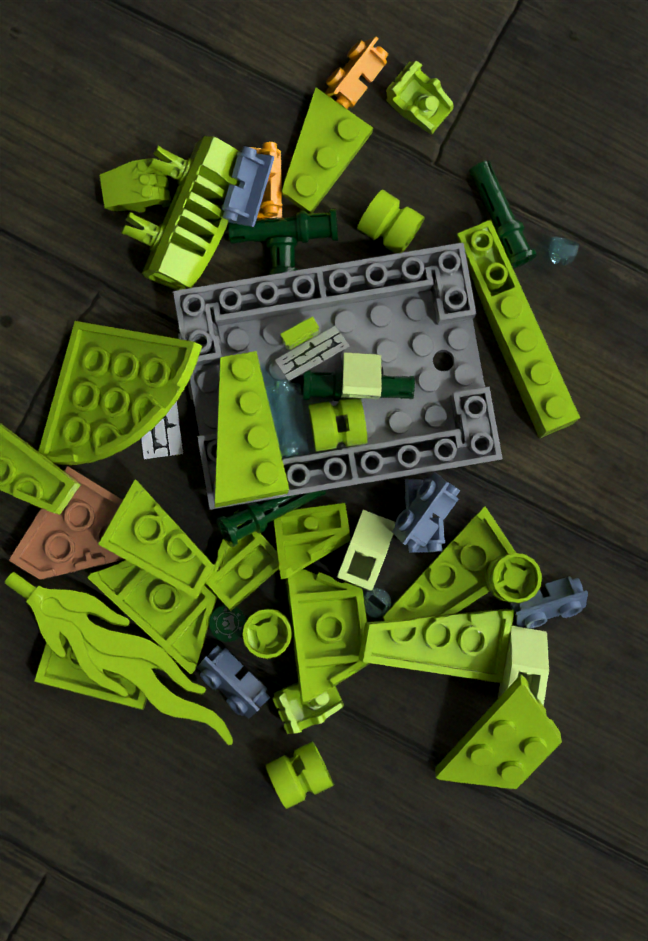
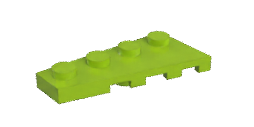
(247, 443)
(33, 476)
(456, 574)
(450, 644)

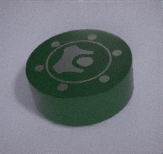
(227, 624)

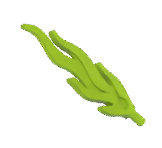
(112, 651)

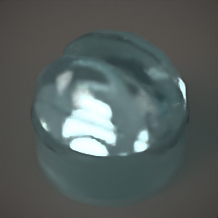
(564, 249)
(383, 597)

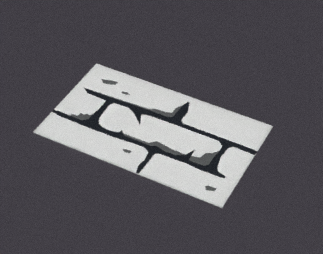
(312, 353)
(164, 437)

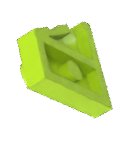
(309, 535)
(242, 568)

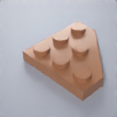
(69, 540)

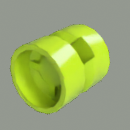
(388, 221)
(324, 424)
(513, 577)
(267, 633)
(299, 775)

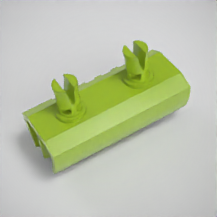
(194, 219)

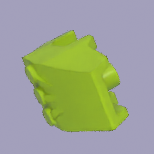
(419, 98)
(134, 187)
(302, 716)

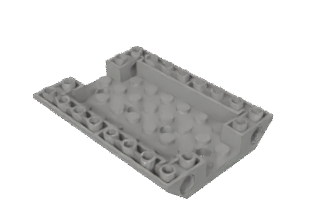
(383, 306)

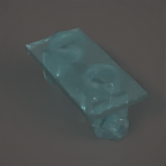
(288, 418)

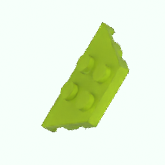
(160, 609)
(326, 631)
(504, 742)

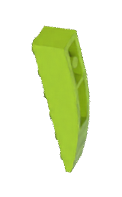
(517, 331)

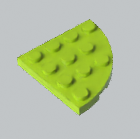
(113, 391)

